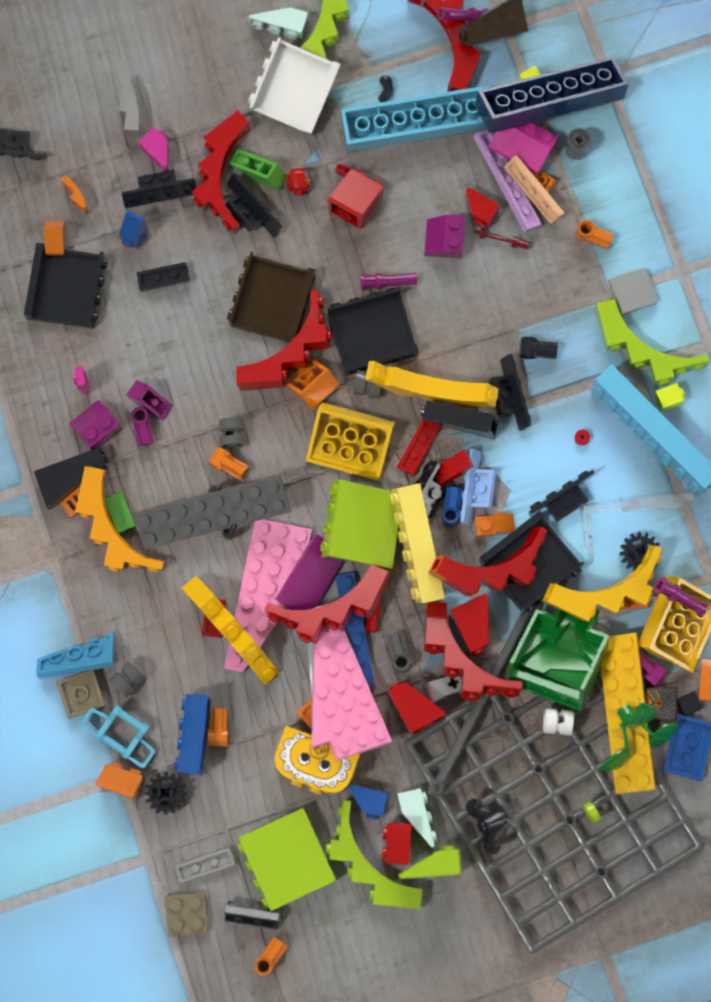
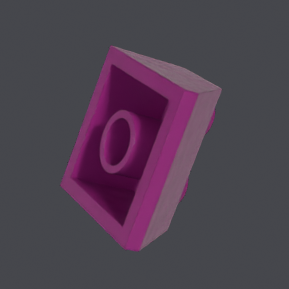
(444, 236)
(95, 425)

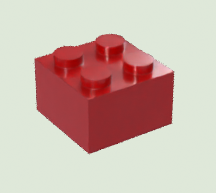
(397, 844)

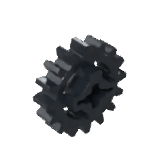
(631, 549)
(172, 786)

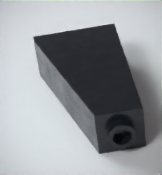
(460, 419)
(65, 477)

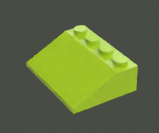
(442, 863)

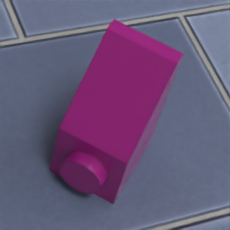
(149, 399)

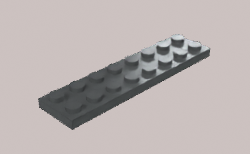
(212, 511)

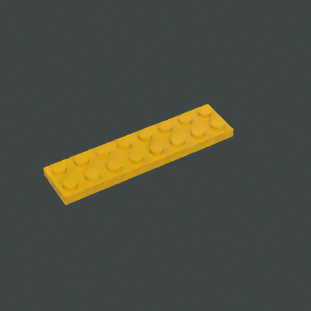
(623, 687)

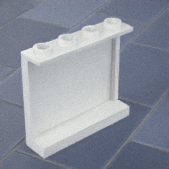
(293, 86)

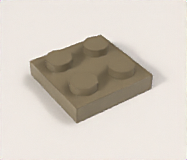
(80, 693)
(186, 914)

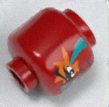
(298, 181)

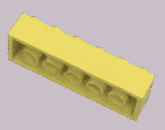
(417, 543)

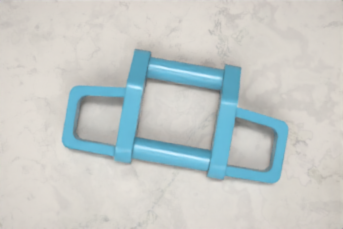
(100, 735)

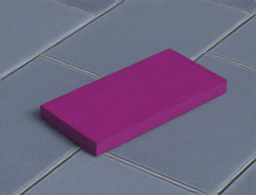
(308, 578)

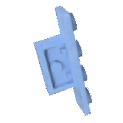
(478, 489)

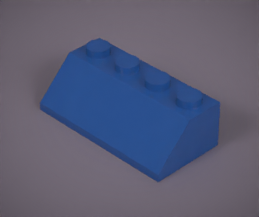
(194, 734)

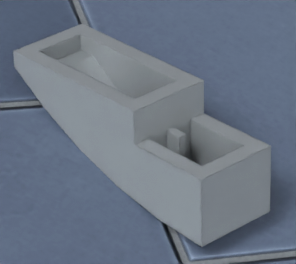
(129, 109)

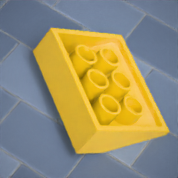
(349, 441)
(676, 631)

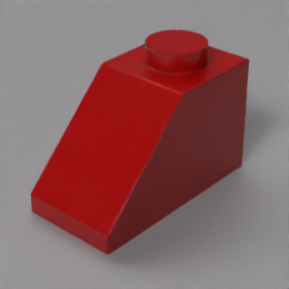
(481, 208)

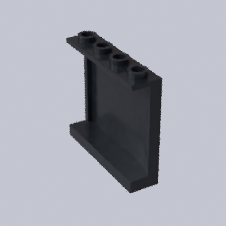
(65, 287)
(372, 330)
(553, 563)

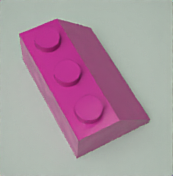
(526, 141)

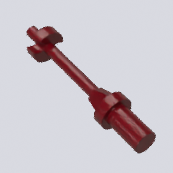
(515, 242)

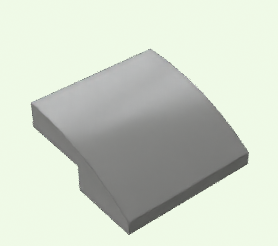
(633, 291)

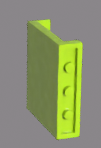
(360, 525)
(286, 859)

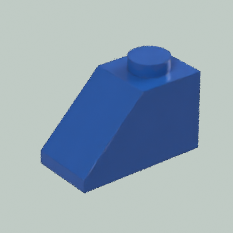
(132, 230)
(369, 800)

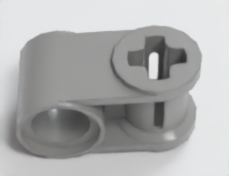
(439, 688)

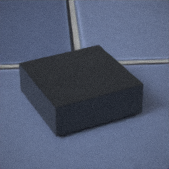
(689, 703)

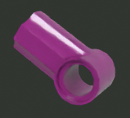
(142, 428)
(652, 671)

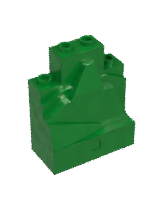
(559, 657)

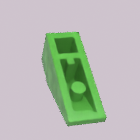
(258, 168)

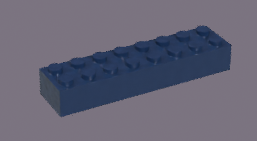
(551, 94)

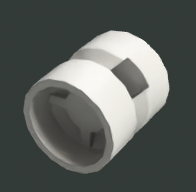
(551, 724)

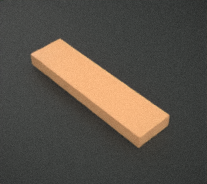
(533, 189)

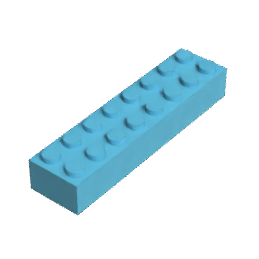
(411, 119)
(653, 429)

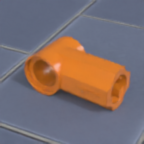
(595, 236)
(223, 461)
(218, 728)
(272, 955)

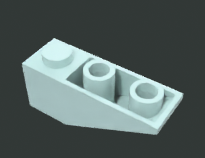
(283, 21)
(414, 810)

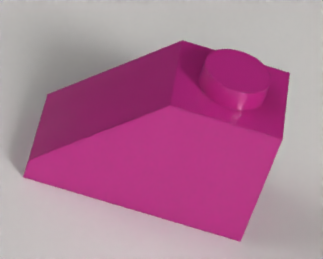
(156, 147)

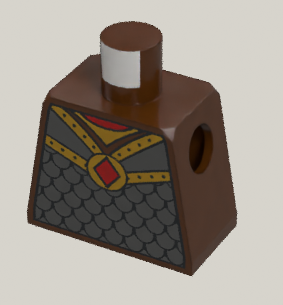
(664, 701)

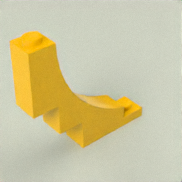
(430, 388)

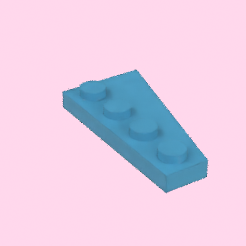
(87, 657)

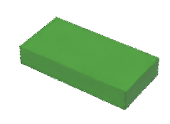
(119, 512)

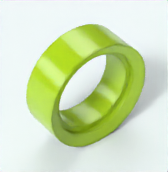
(591, 812)

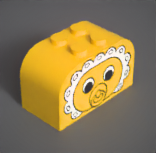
(313, 766)

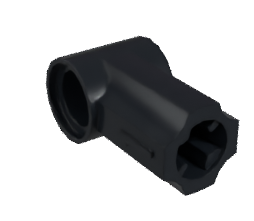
(532, 347)

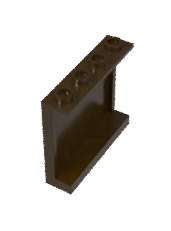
(271, 298)

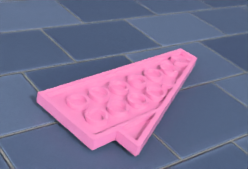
(269, 563)
(342, 701)

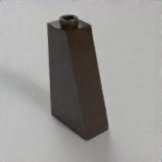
(498, 22)

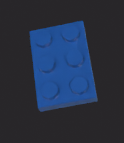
(688, 748)

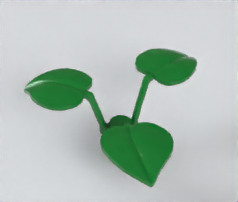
(632, 720)

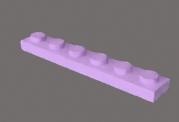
(512, 191)

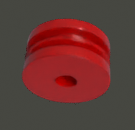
(342, 170)
(582, 433)

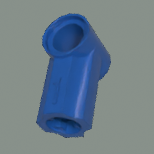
(452, 505)

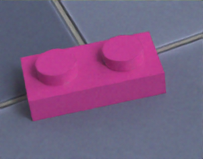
(81, 380)

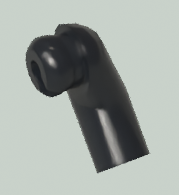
(388, 88)

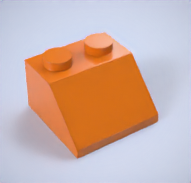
(312, 383)
(120, 780)

